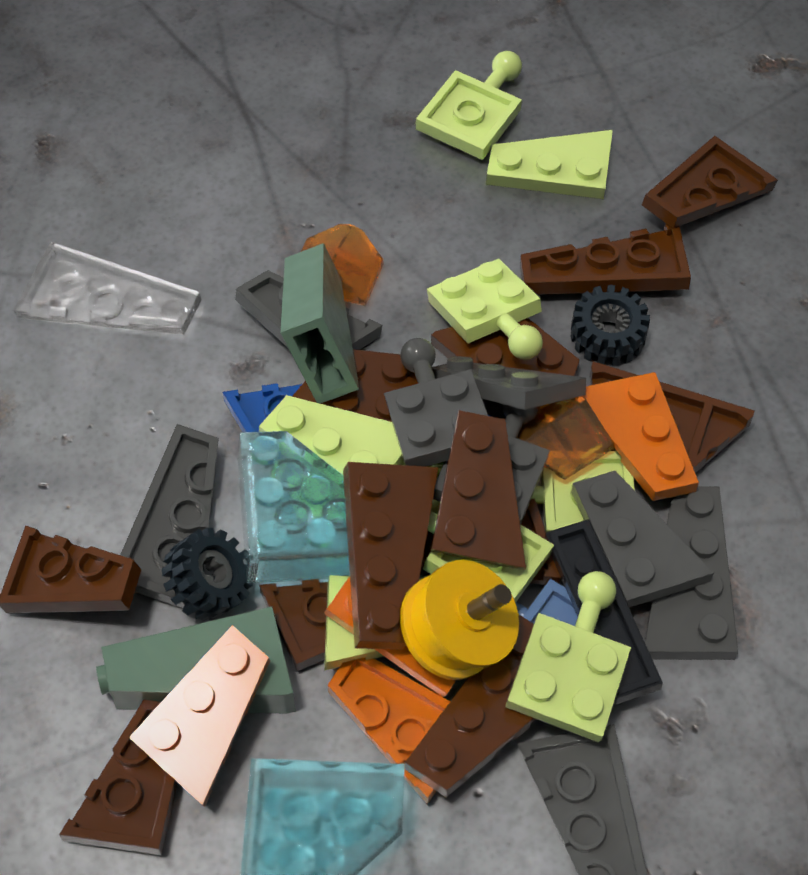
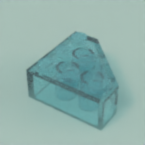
(290, 510)
(320, 816)

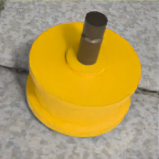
(459, 620)

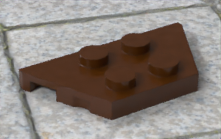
(495, 350)
(376, 375)
(702, 421)

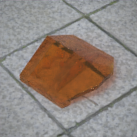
(353, 257)
(570, 434)

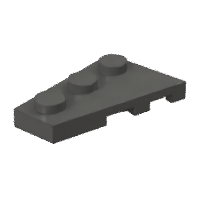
(263, 301)

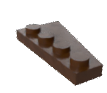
(636, 263)
(386, 544)
(472, 724)

